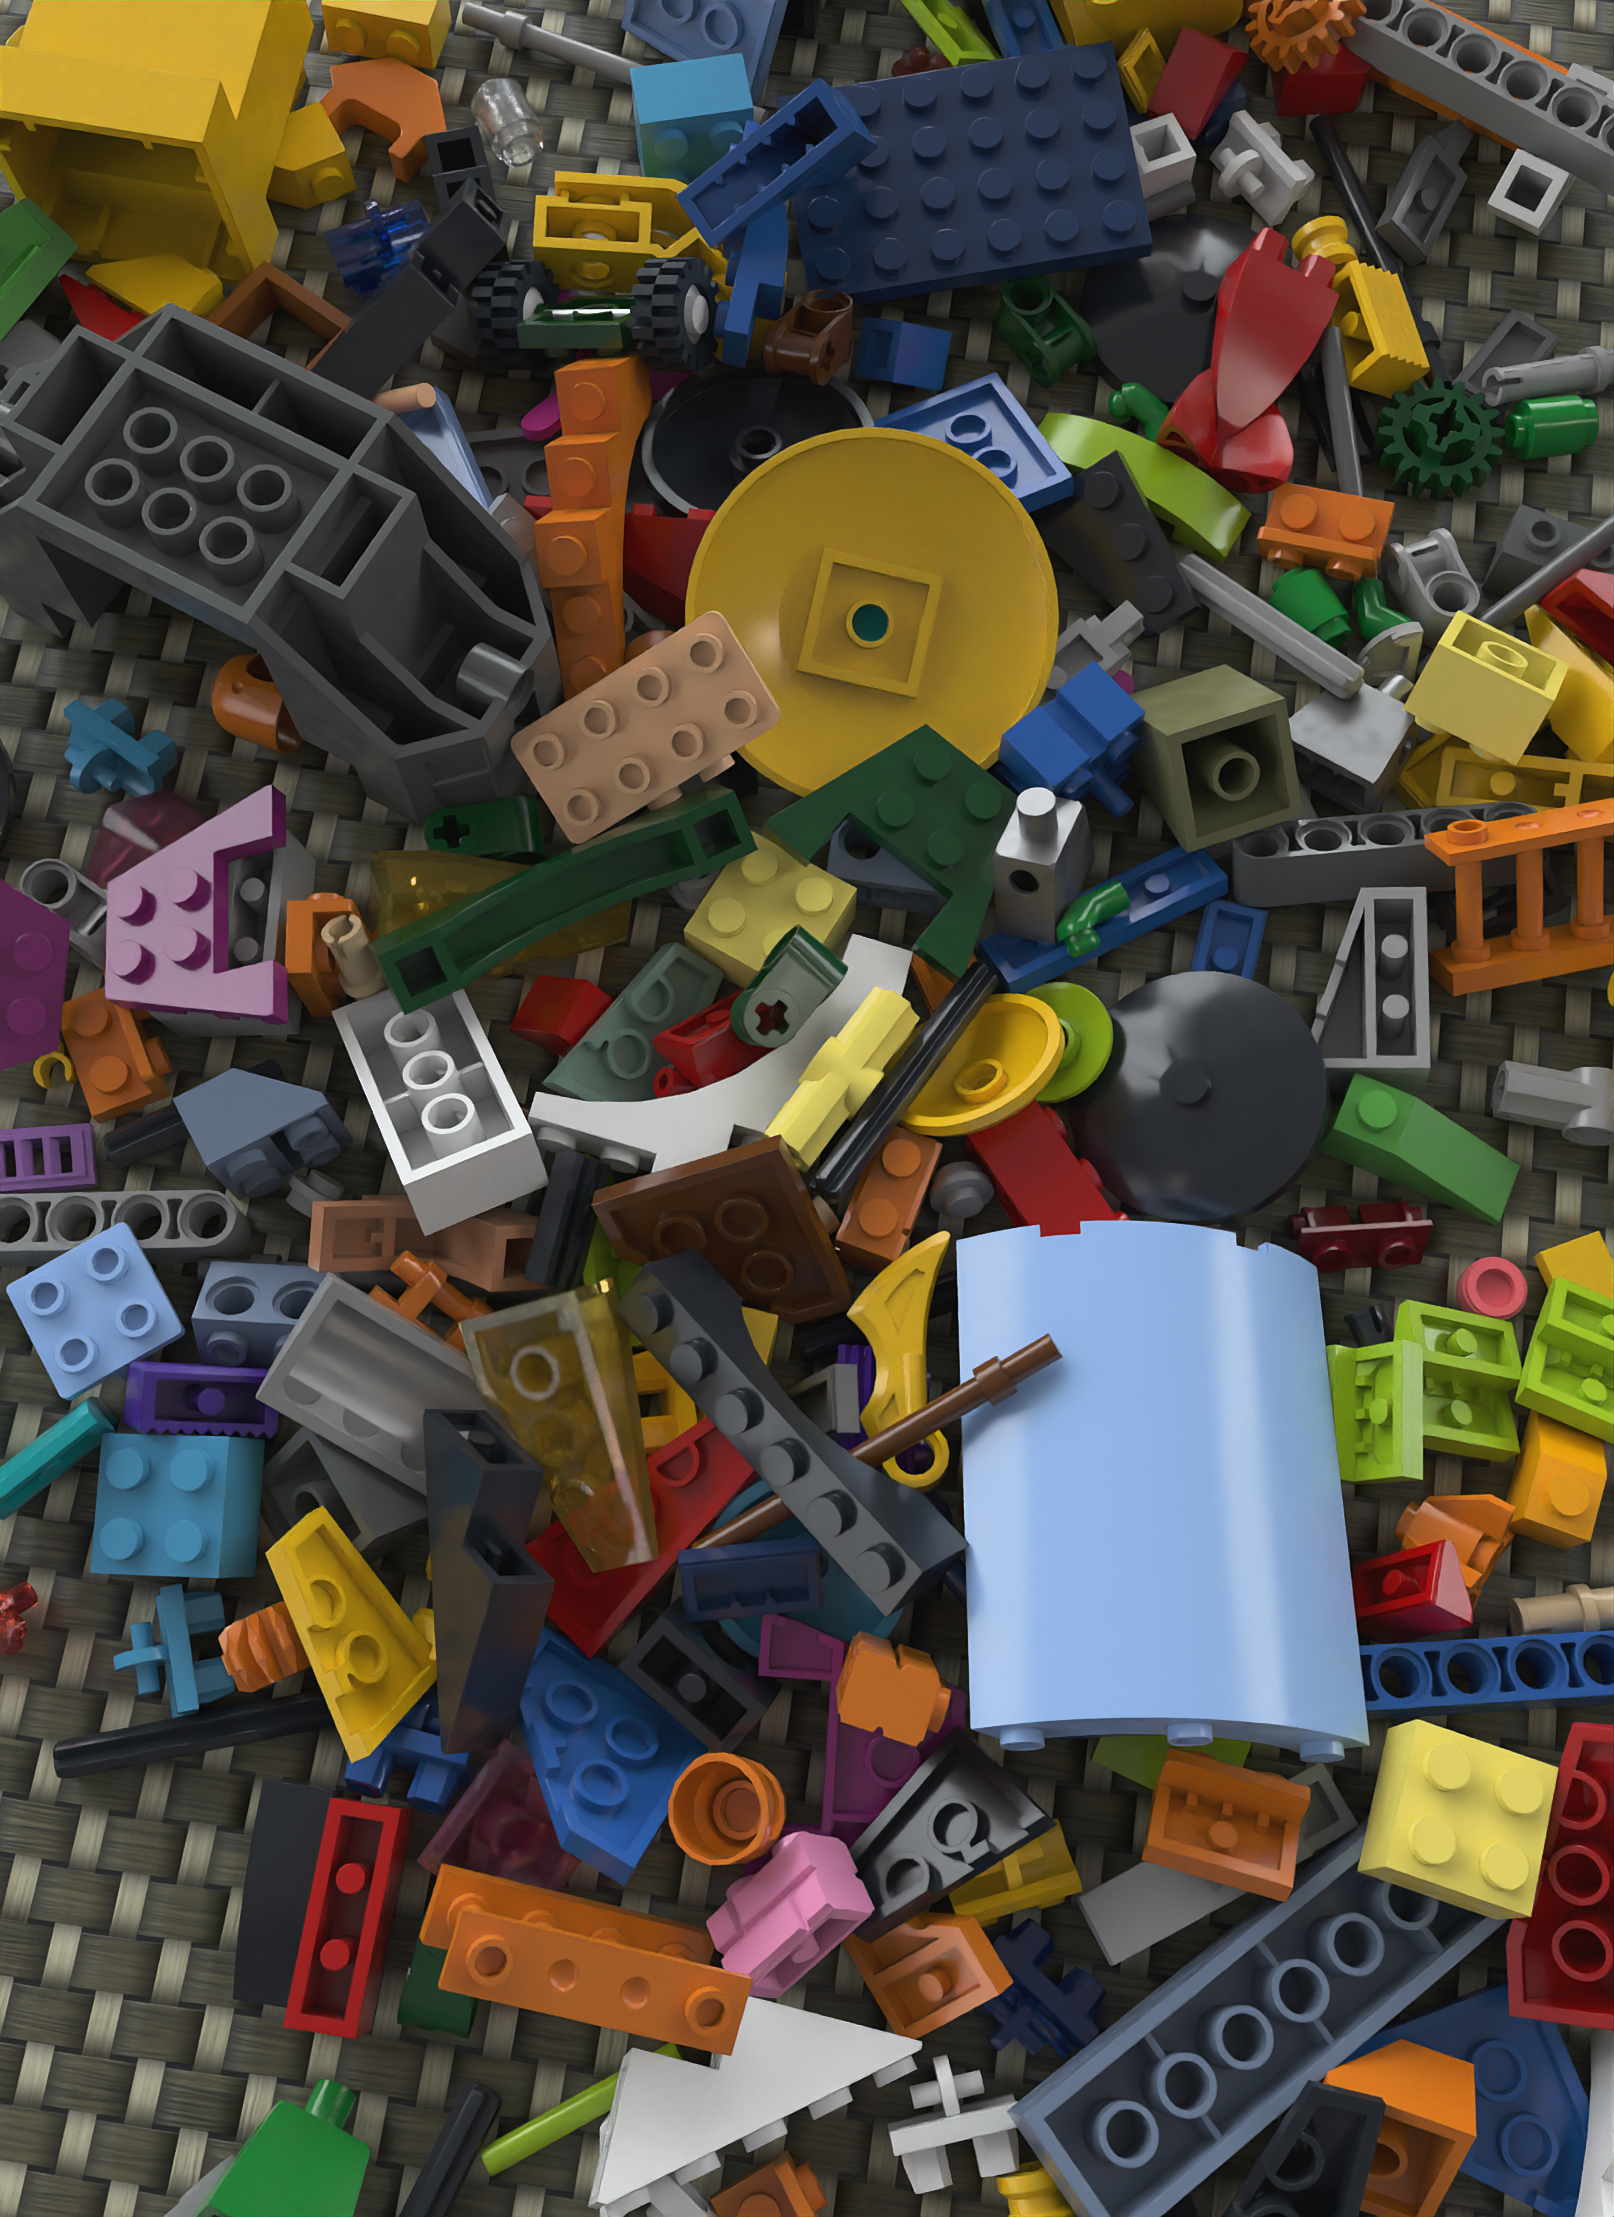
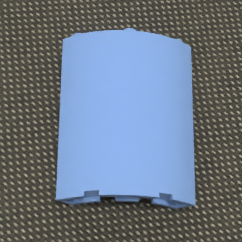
(1159, 1498)

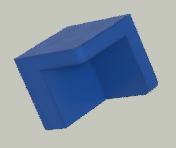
(902, 353)

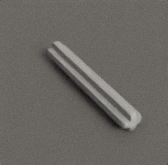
(1273, 629)

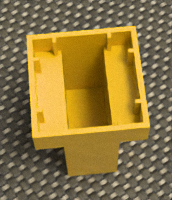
(154, 124)

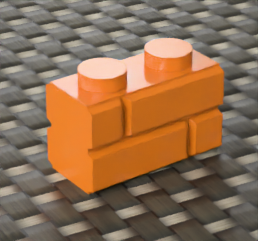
(888, 1200)
(891, 1690)

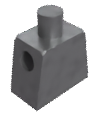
(1356, 744)
(1043, 845)

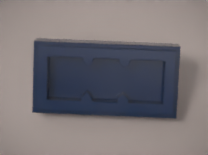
(750, 1579)

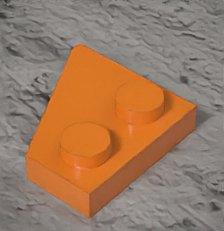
(929, 1970)

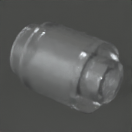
(508, 122)

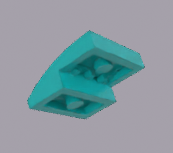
(53, 1453)

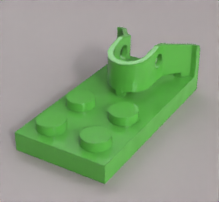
(30, 256)

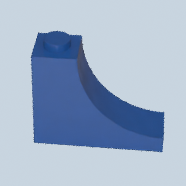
(796, 149)

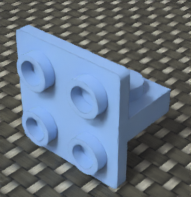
(95, 1311)

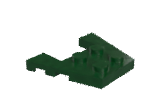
(929, 813)

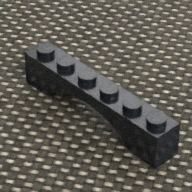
(870, 1524)

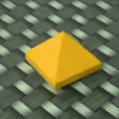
(1141, 69)

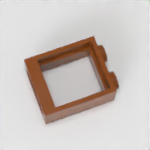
(270, 288)

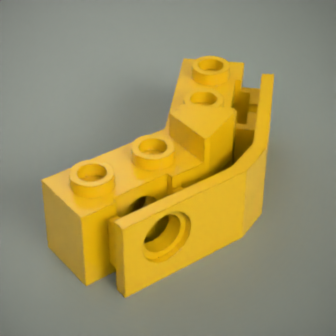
(625, 213)

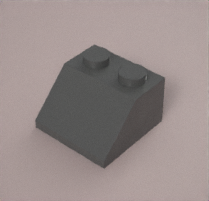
(363, 1500)

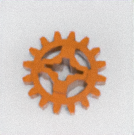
(1299, 30)

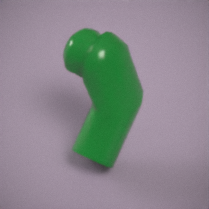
(1138, 402)
(1372, 610)
(1088, 911)

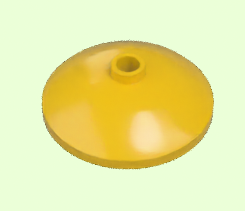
(990, 1070)

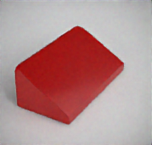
(707, 1047)
(1411, 1594)

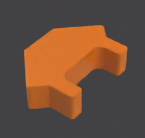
(392, 103)

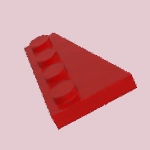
(689, 1490)

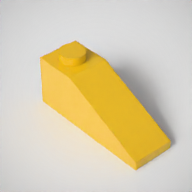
(1585, 701)
(1534, 781)

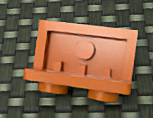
(1226, 1823)

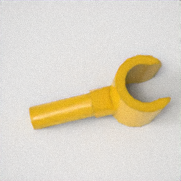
(44, 1063)

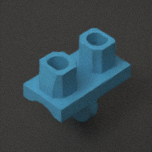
(109, 756)
(179, 1618)

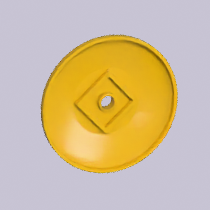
(892, 528)

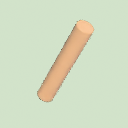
(406, 398)

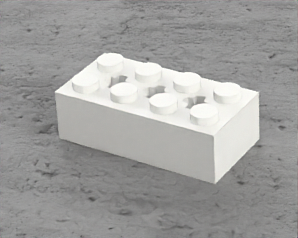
(441, 1106)

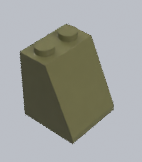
(1216, 756)

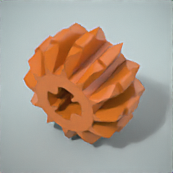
(263, 1648)

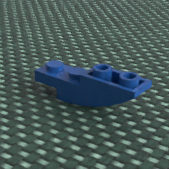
(757, 278)

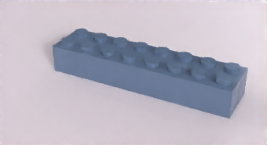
(1239, 2035)

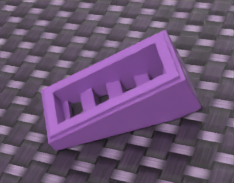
(24, 1141)

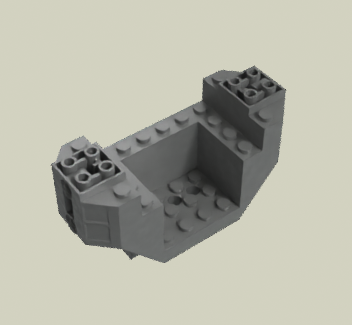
(291, 524)

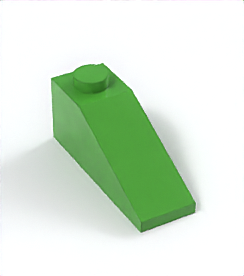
(1417, 1148)

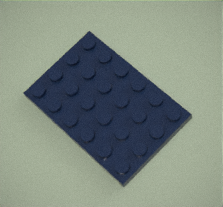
(979, 179)

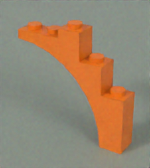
(583, 535)

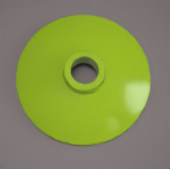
(1088, 1035)

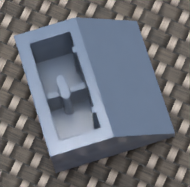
(259, 1130)

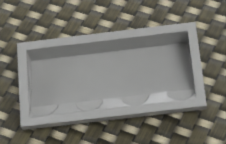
(367, 1378)

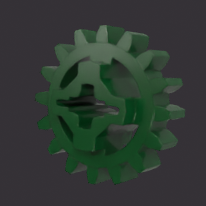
(1467, 443)

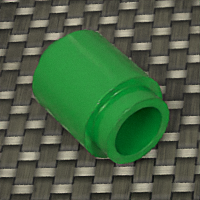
(1551, 427)
(1312, 605)

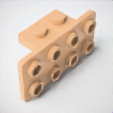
(647, 729)

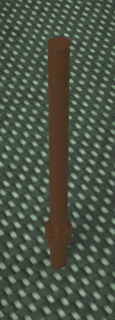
(991, 1382)

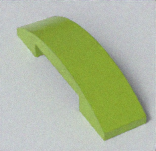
(1176, 490)

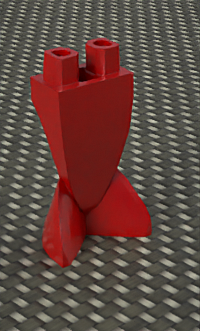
(1261, 339)

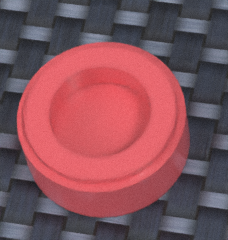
(1492, 1289)

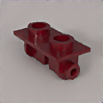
(1386, 1237)

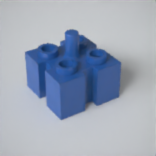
(1076, 743)

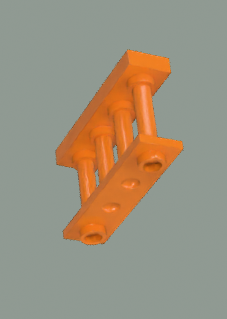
(1531, 949)
(582, 1960)

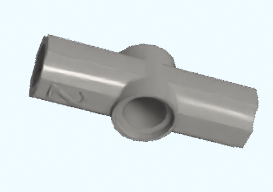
(1569, 1101)

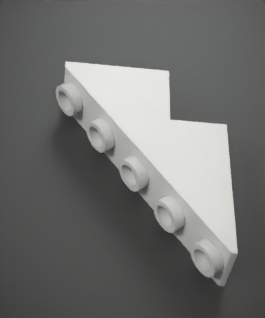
(679, 2113)

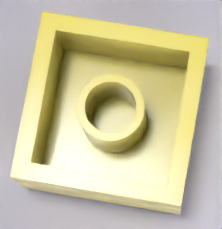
(1486, 689)
(759, 903)
(1459, 1820)

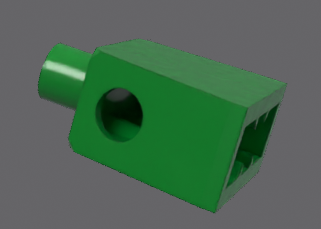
(295, 2162)

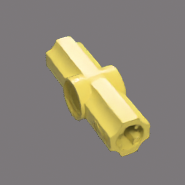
(843, 1075)

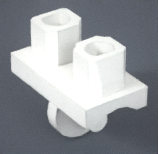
(1259, 168)
(924, 2136)

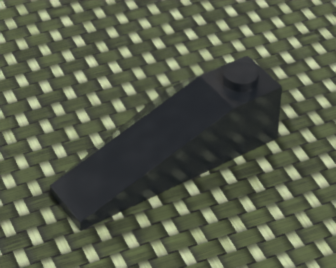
(1315, 2158)

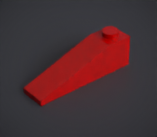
(655, 555)
(1565, 1951)

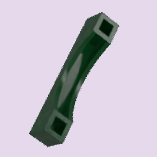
(486, 928)

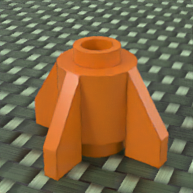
(1471, 1522)

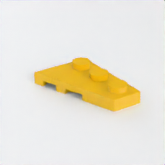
(352, 1630)

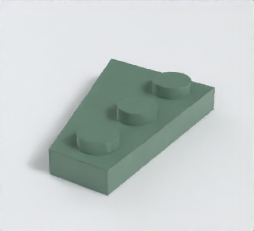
(617, 1053)

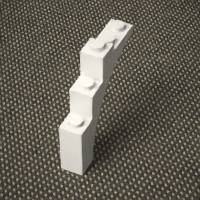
(731, 1111)

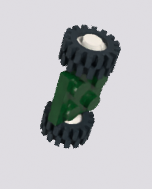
(667, 313)

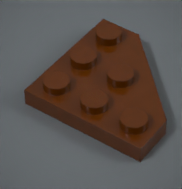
(746, 1219)

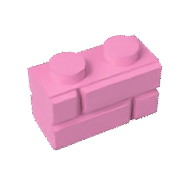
(790, 1912)

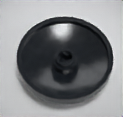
(1161, 310)
(731, 422)
(1203, 1099)

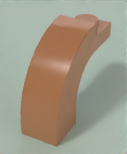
(375, 1230)

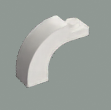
(1532, 186)

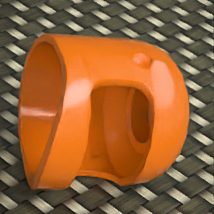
(251, 705)
(726, 1809)

